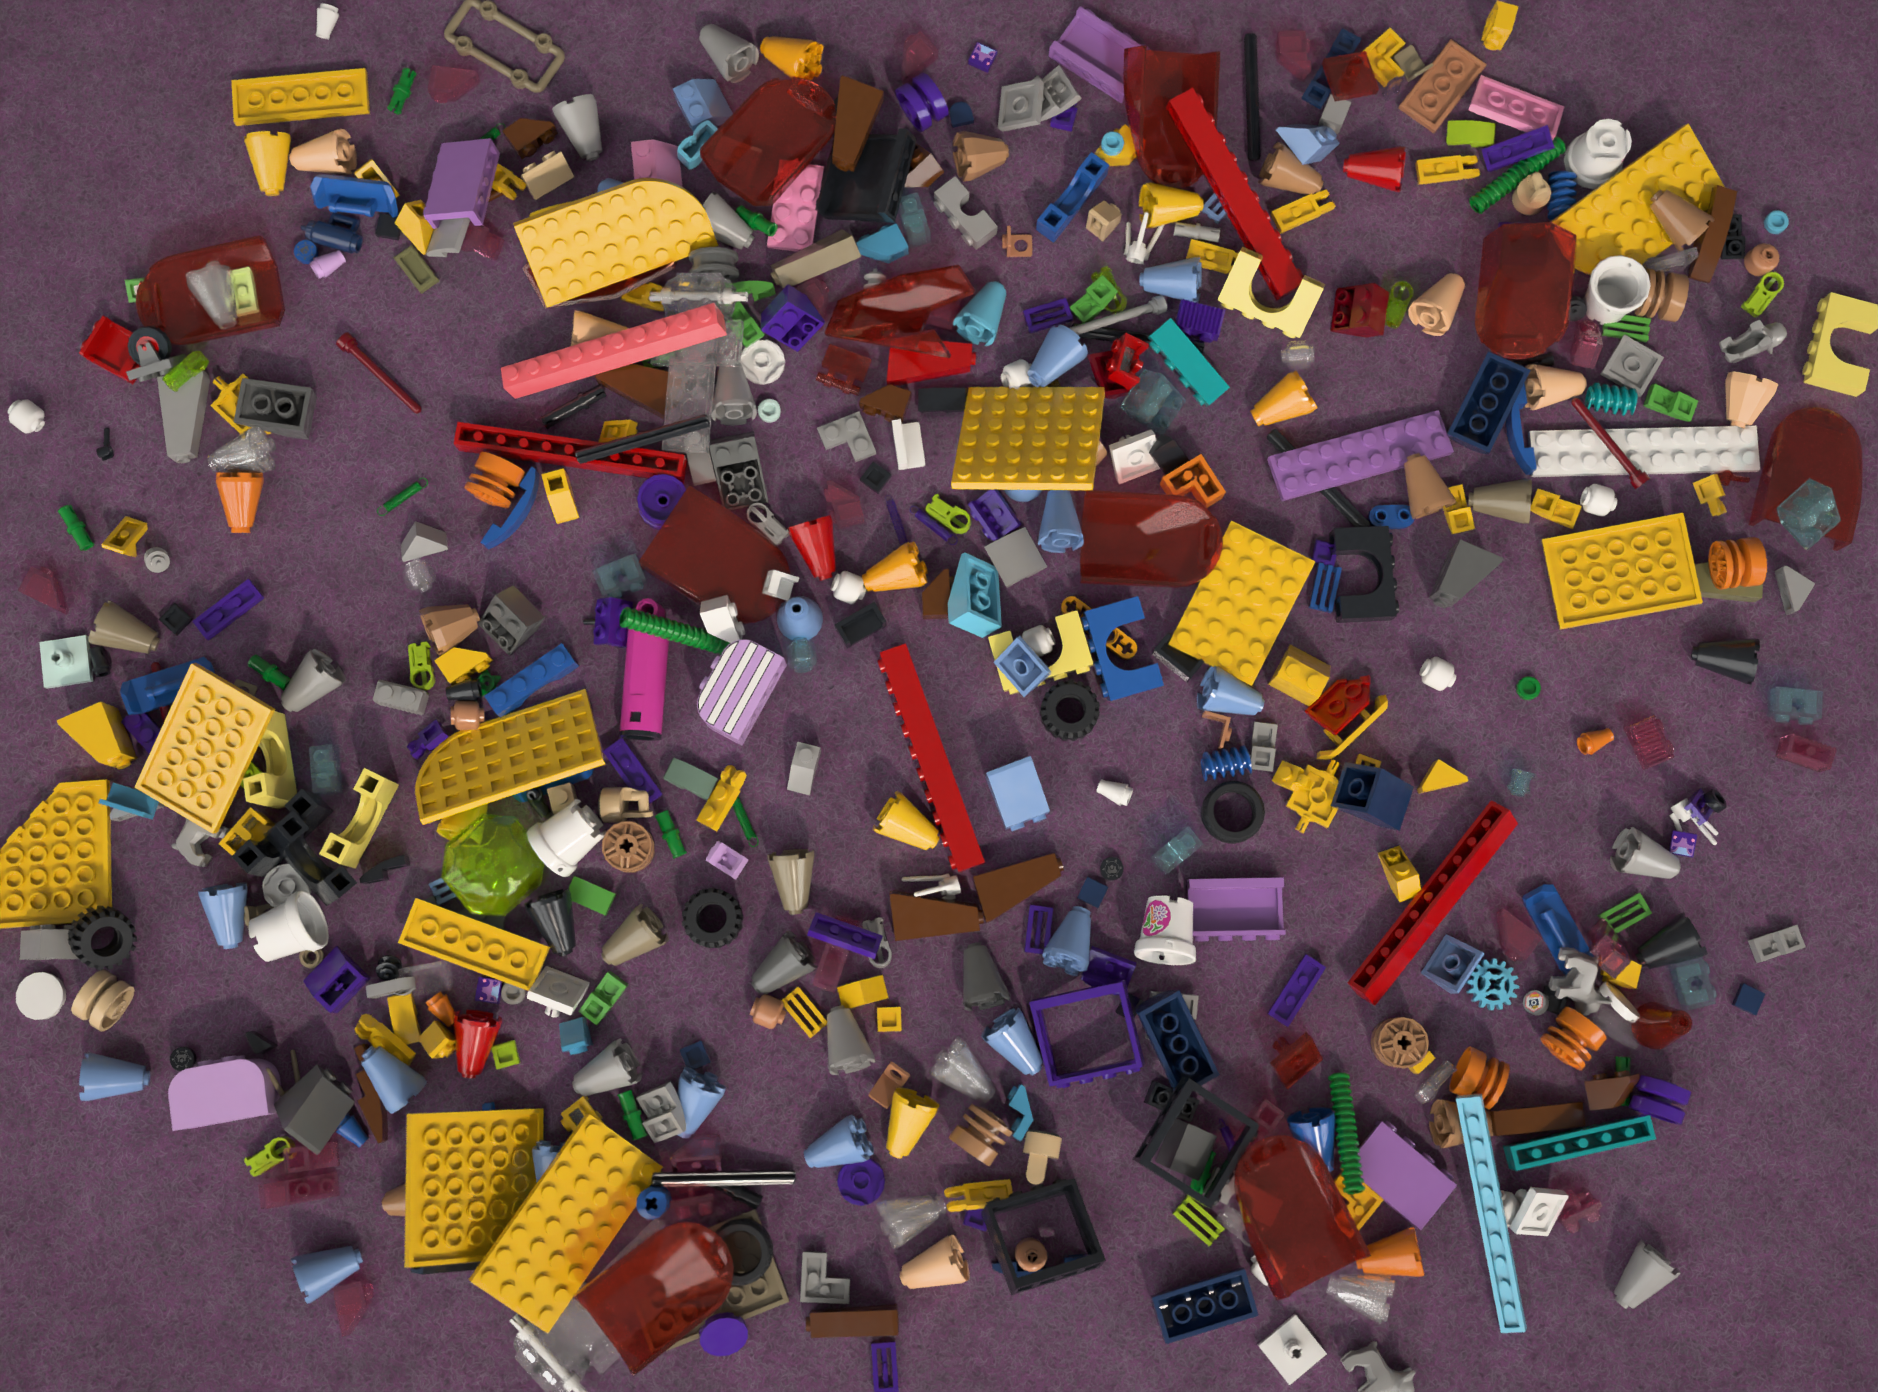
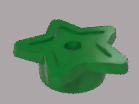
(487, 677)

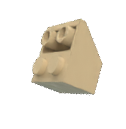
(547, 175)

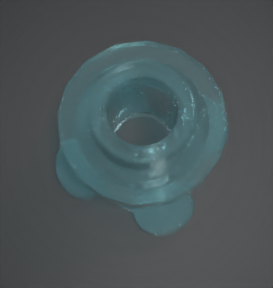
(1520, 782)

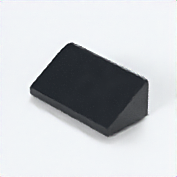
(1167, 454)

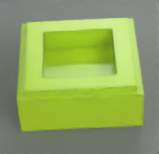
(505, 1054)

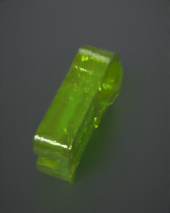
(1108, 275)
(1397, 308)
(189, 367)

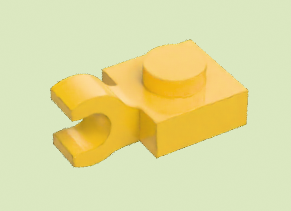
(1709, 491)
(1291, 776)

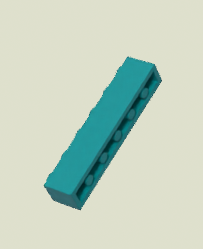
(1579, 1142)

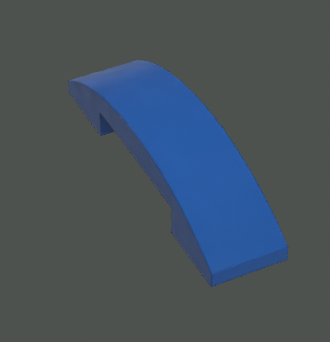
(1524, 456)
(496, 534)

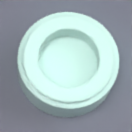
(769, 410)

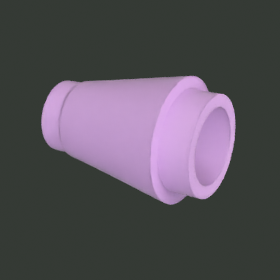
(327, 263)

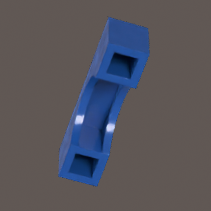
(1065, 208)
(518, 688)

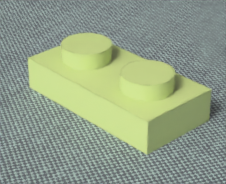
(245, 291)

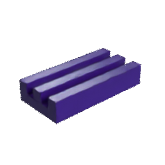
(1062, 302)
(1696, 809)
(1040, 909)
(883, 1345)

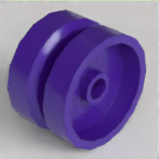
(922, 102)
(650, 496)
(1660, 1098)

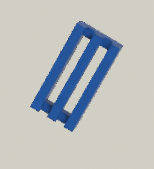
(1328, 569)

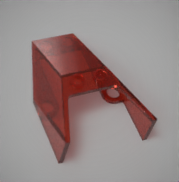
(898, 310)

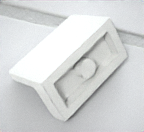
(908, 445)

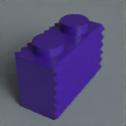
(1199, 320)

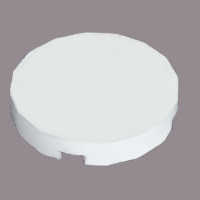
(759, 367)
(282, 882)
(40, 996)
(1619, 1002)

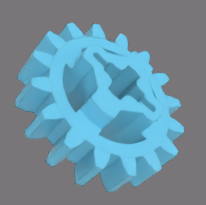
(1499, 991)

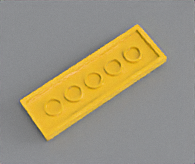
(300, 97)
(473, 944)

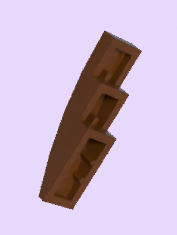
(1712, 240)
(371, 1104)
(1537, 1118)

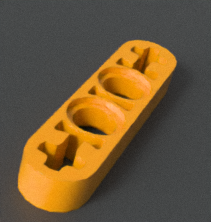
(1126, 639)

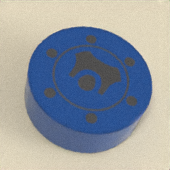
(305, 251)

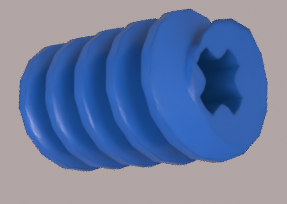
(1561, 191)
(1225, 762)
(645, 1199)

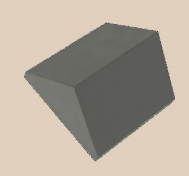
(1186, 1149)

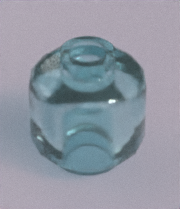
(801, 655)

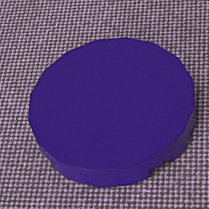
(860, 1175)
(723, 1334)

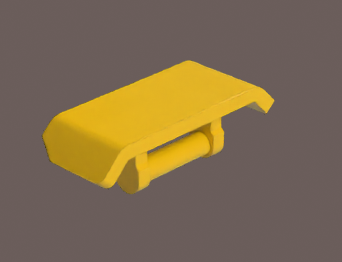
(1381, 705)

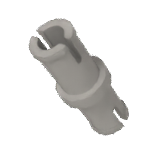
(1197, 231)

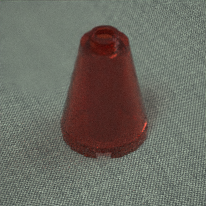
(1660, 1025)

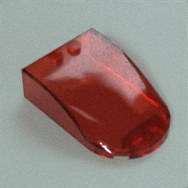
(1149, 84)
(1816, 447)
(714, 554)
(1294, 1214)

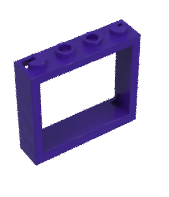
(1086, 1075)

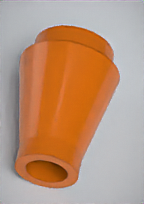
(1592, 741)
(441, 1008)

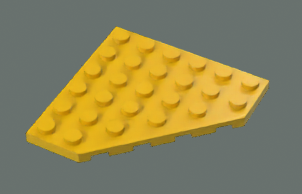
(58, 859)

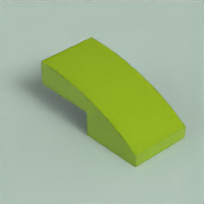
(1471, 132)

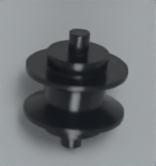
(1578, 308)
(388, 967)

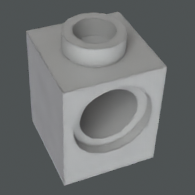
(1334, 114)

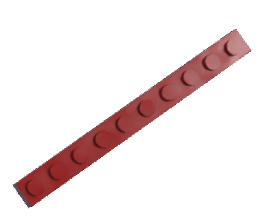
(1234, 192)
(562, 450)
(932, 759)
(1433, 903)

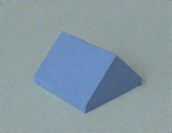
(1022, 666)
(1452, 964)

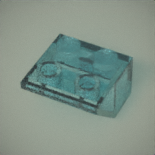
(1153, 402)
(1809, 513)

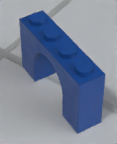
(1099, 624)

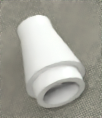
(326, 20)
(1116, 792)

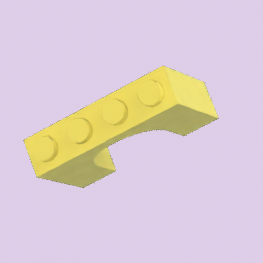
(1290, 318)
(1823, 366)
(1074, 654)
(278, 783)
(351, 843)

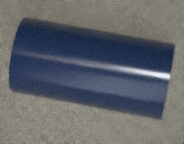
(1488, 403)
(1176, 1038)
(1204, 1305)

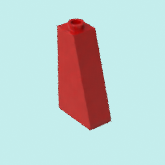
(913, 367)

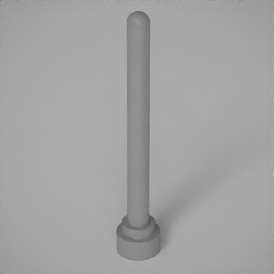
(1156, 305)

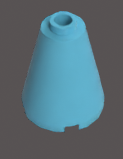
(982, 315)

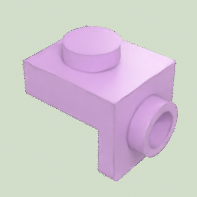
(726, 859)

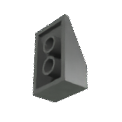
(276, 407)

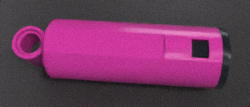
(644, 682)

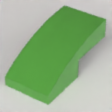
(758, 289)
(1094, 300)
(751, 330)
(1672, 404)
(591, 895)
(603, 998)

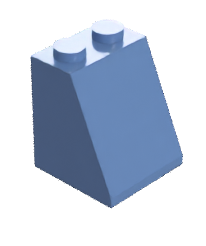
(1017, 793)

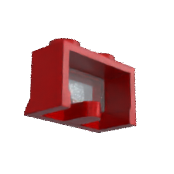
(1126, 360)

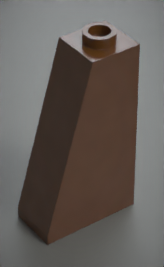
(855, 117)
(639, 385)
(1011, 885)
(931, 916)
(854, 1321)

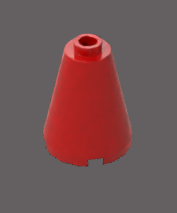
(1378, 167)
(816, 545)
(474, 1040)

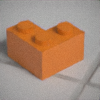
(1196, 478)

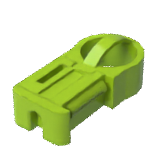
(1761, 296)
(945, 514)
(421, 662)
(268, 1156)

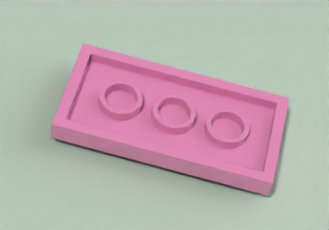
(1514, 106)
(796, 212)

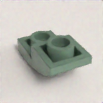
(690, 778)

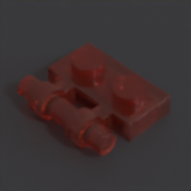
(845, 363)

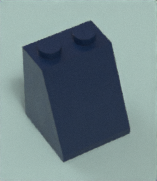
(1372, 795)

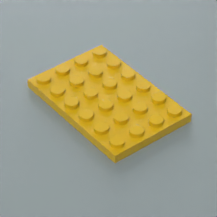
(1621, 571)
(1242, 603)
(204, 748)

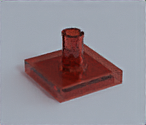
(1350, 76)
(1295, 1059)

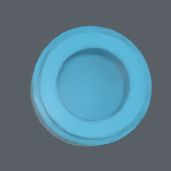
(1112, 143)
(1776, 222)

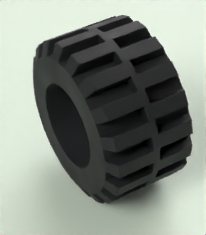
(1065, 730)
(696, 905)
(113, 952)

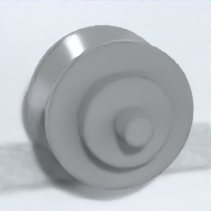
(873, 278)
(156, 559)

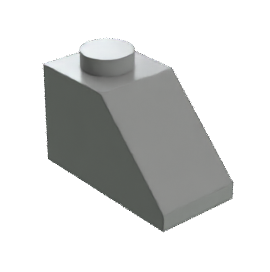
(803, 768)

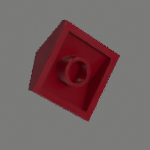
(1098, 364)

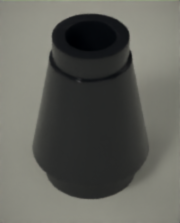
(465, 690)

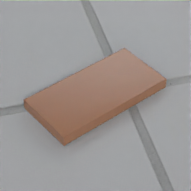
(1442, 86)

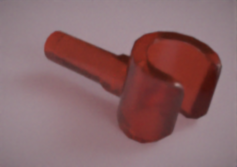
(1727, 476)

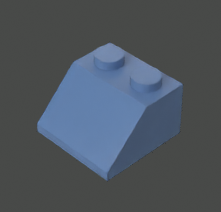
(702, 101)
(1309, 142)

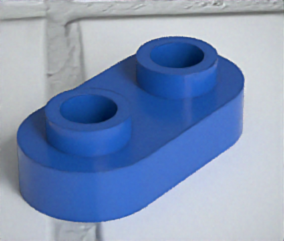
(1391, 516)

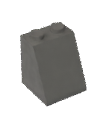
(1461, 572)
(314, 1107)

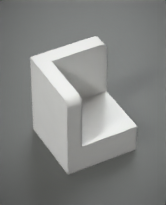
(779, 584)

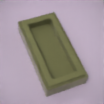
(416, 269)

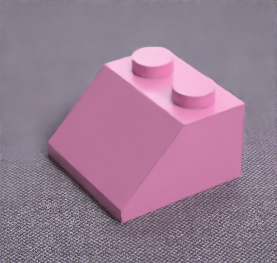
(656, 160)

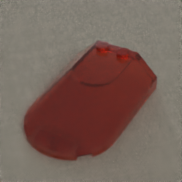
(771, 139)
(1525, 288)
(169, 304)
(1147, 539)
(659, 1291)

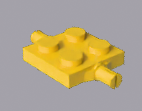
(227, 402)
(1315, 804)

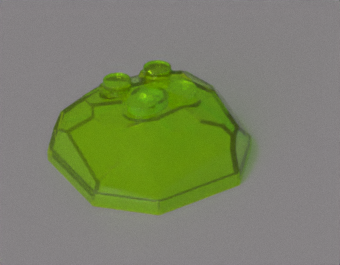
(491, 865)

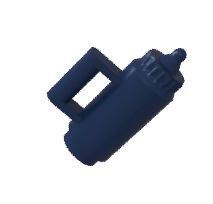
(335, 236)

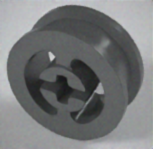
(715, 261)

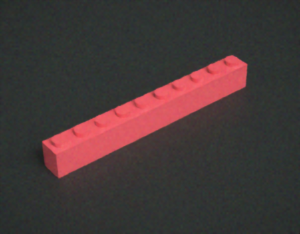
(614, 351)

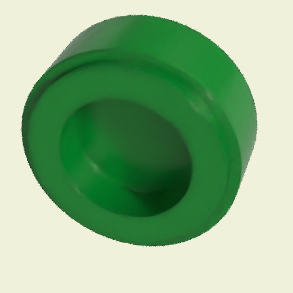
(1528, 688)

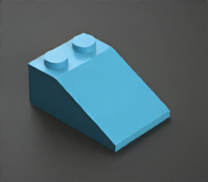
(975, 597)

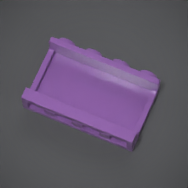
(1094, 52)
(462, 181)
(1236, 908)
(1403, 1175)

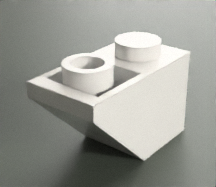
(721, 620)

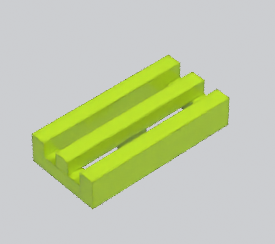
(1214, 1234)

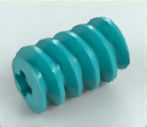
(1611, 397)

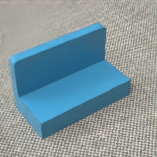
(130, 801)

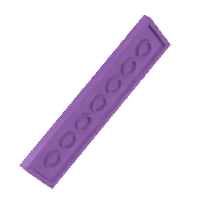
(1358, 455)

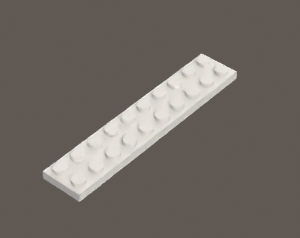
(1649, 449)

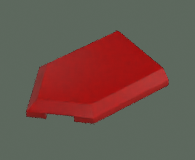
(1340, 703)

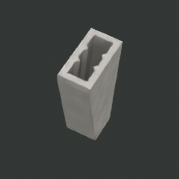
(184, 416)

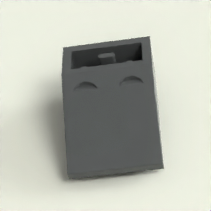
(738, 470)

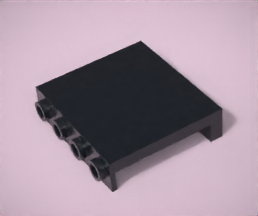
(875, 185)

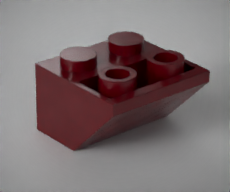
(1360, 310)

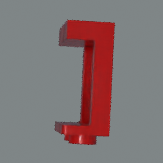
(109, 348)

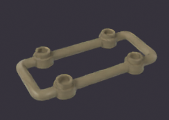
(518, 77)

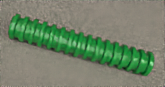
(1512, 178)
(671, 630)
(1346, 1133)

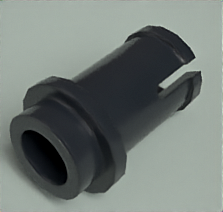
(99, 661)

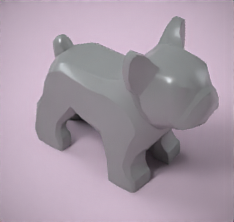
(1753, 341)
(190, 839)
(1579, 981)
(1379, 1376)

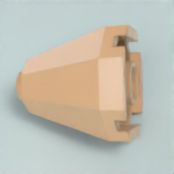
(1746, 397)

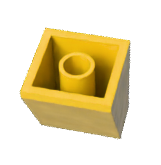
(1300, 676)
(101, 734)

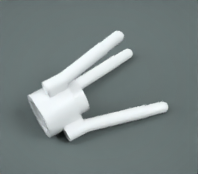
(1137, 252)
(1680, 813)
(947, 886)

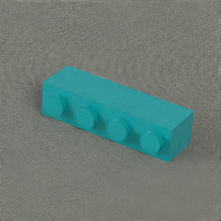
(1188, 363)

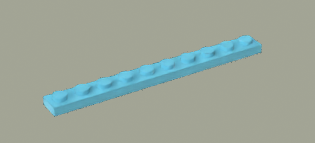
(1491, 1213)

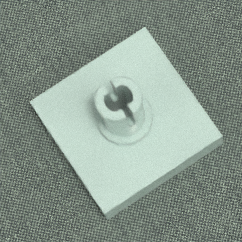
(66, 661)

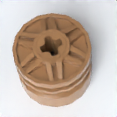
(1665, 296)
(639, 855)
(1385, 1045)
(980, 1134)

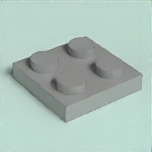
(1021, 105)
(1632, 365)

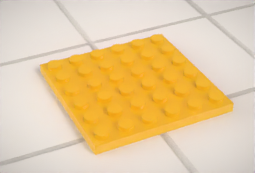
(1029, 438)
(465, 1181)

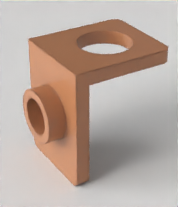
(1009, 240)
(1226, 730)
(887, 1084)

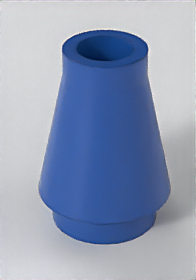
(351, 1130)

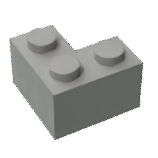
(46, 943)

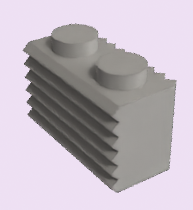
(400, 697)

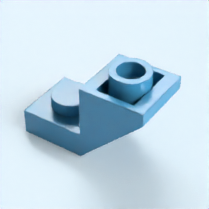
(1019, 1101)

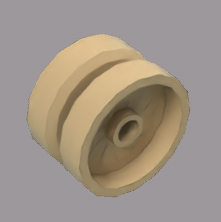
(102, 1000)

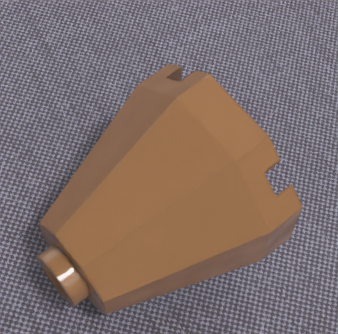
(977, 154)
(448, 625)

